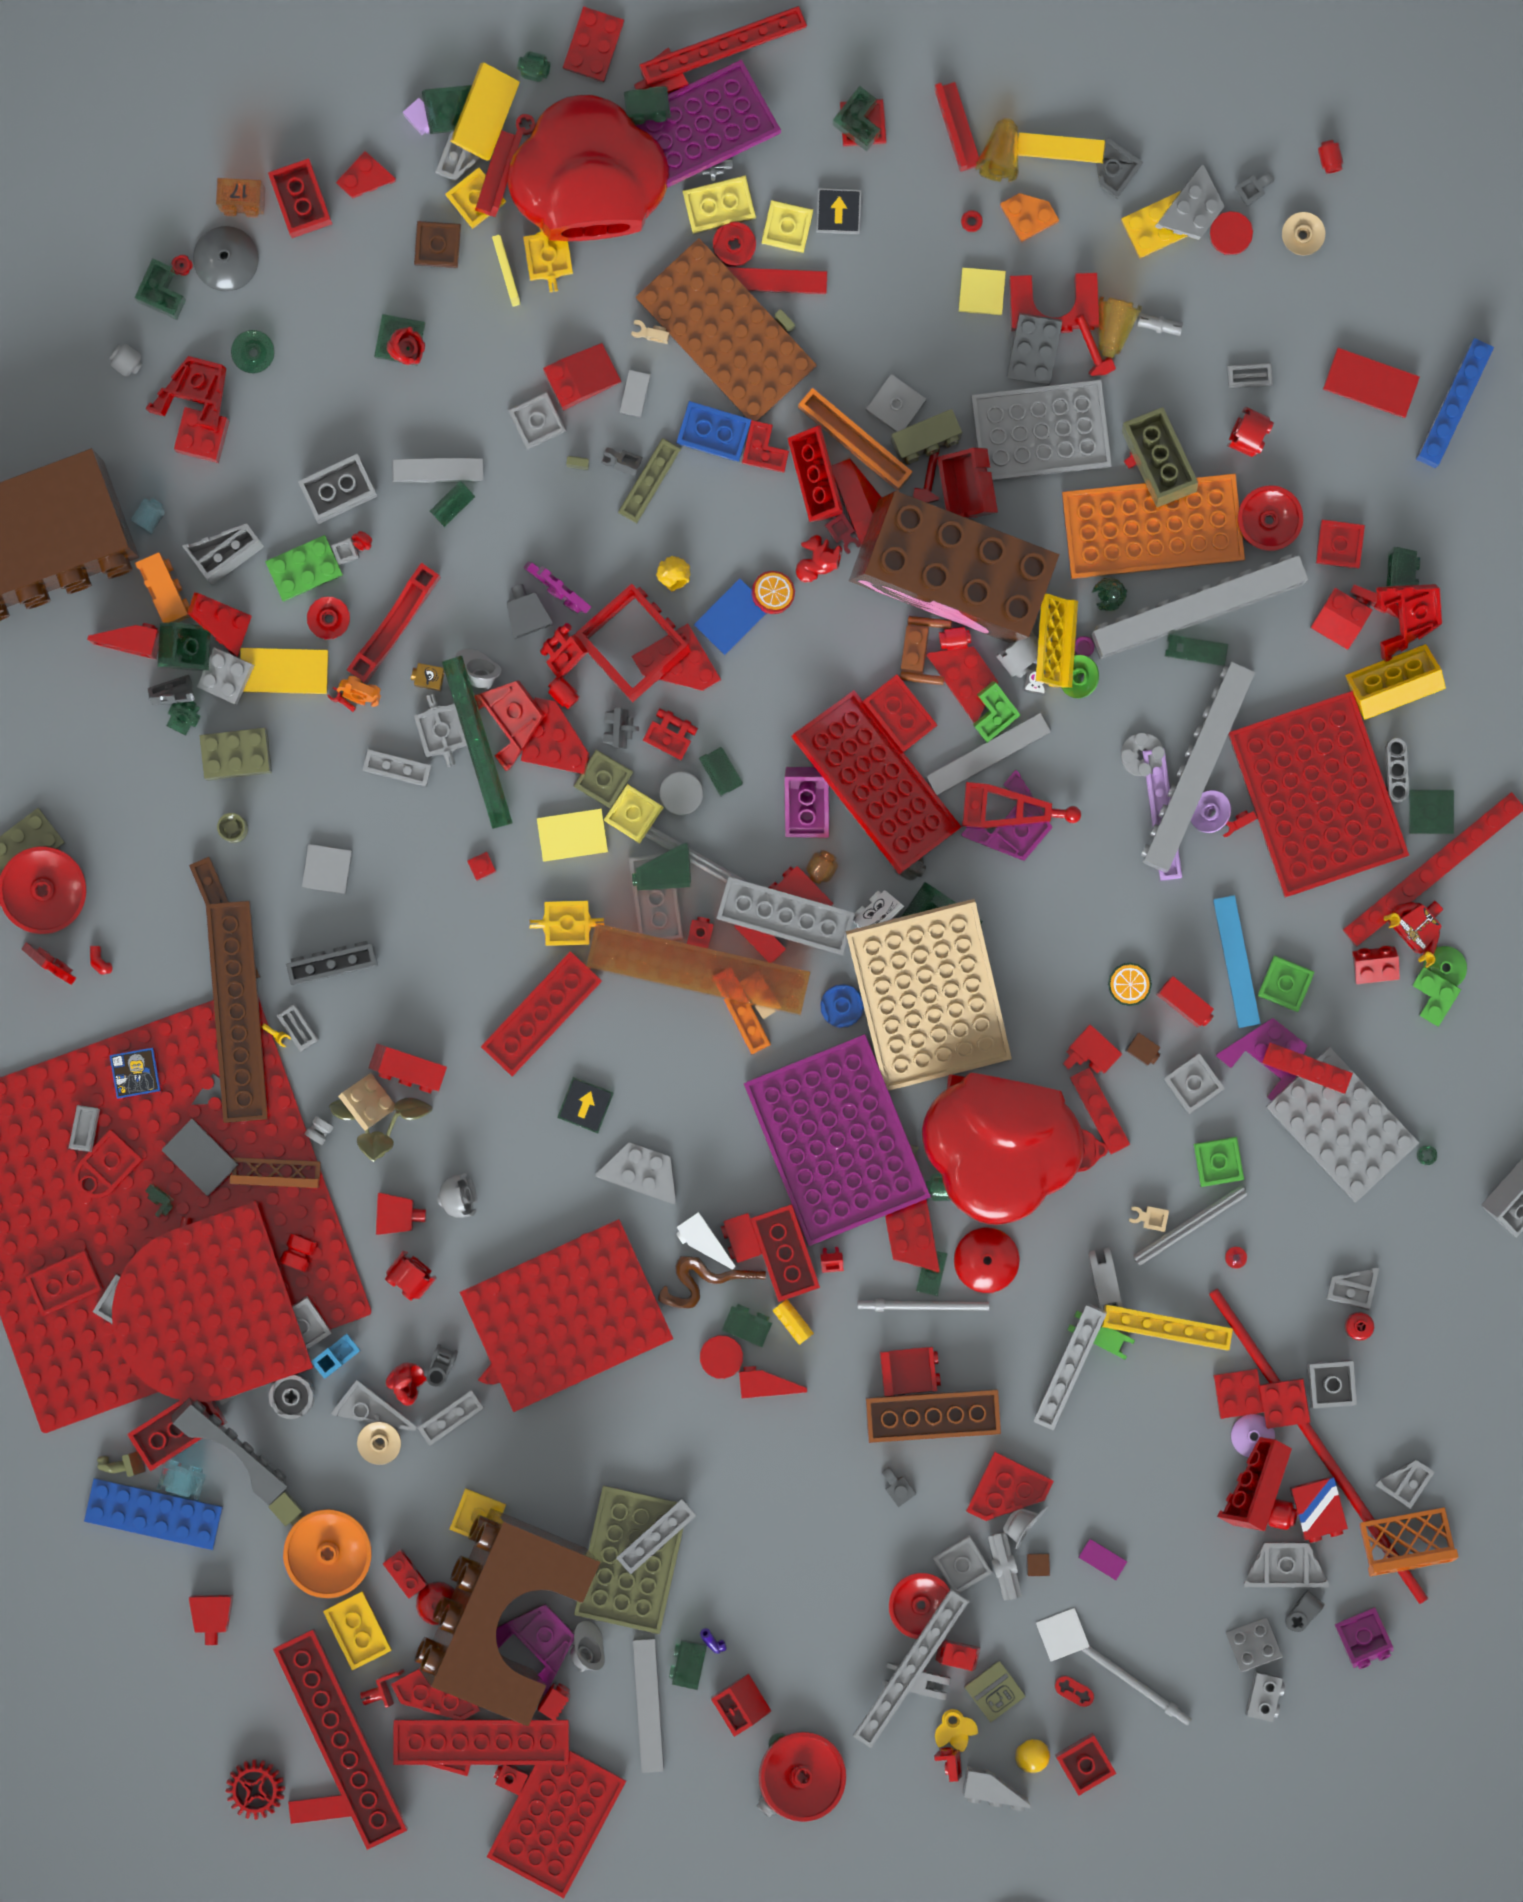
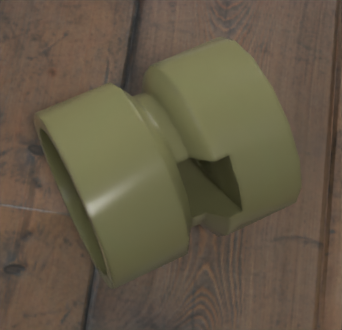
(232, 828)

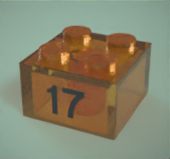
(240, 197)

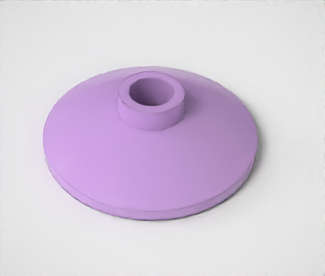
(1210, 802)
(1244, 1427)

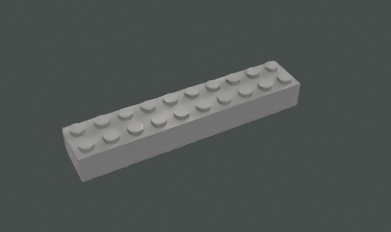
(1199, 607)

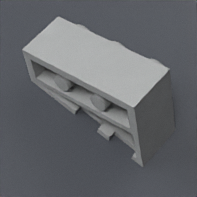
(223, 552)

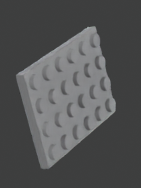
(1043, 429)
(1344, 1133)

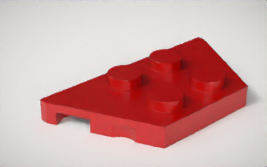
(965, 677)
(47, 962)
(913, 1236)

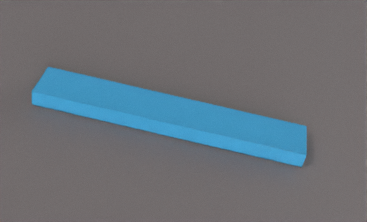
(1236, 961)

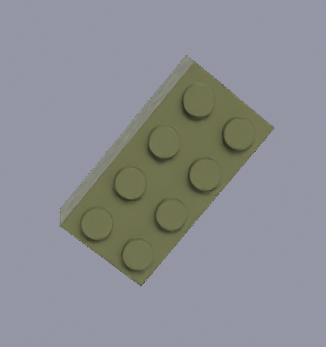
(1159, 457)

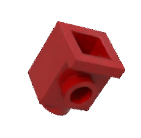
(703, 941)

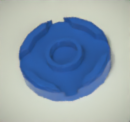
(842, 1006)

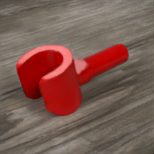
(340, 699)

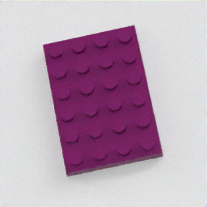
(712, 122)

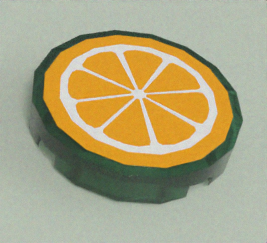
(1129, 984)

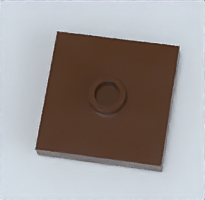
(437, 244)

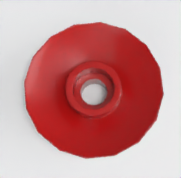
(322, 608)

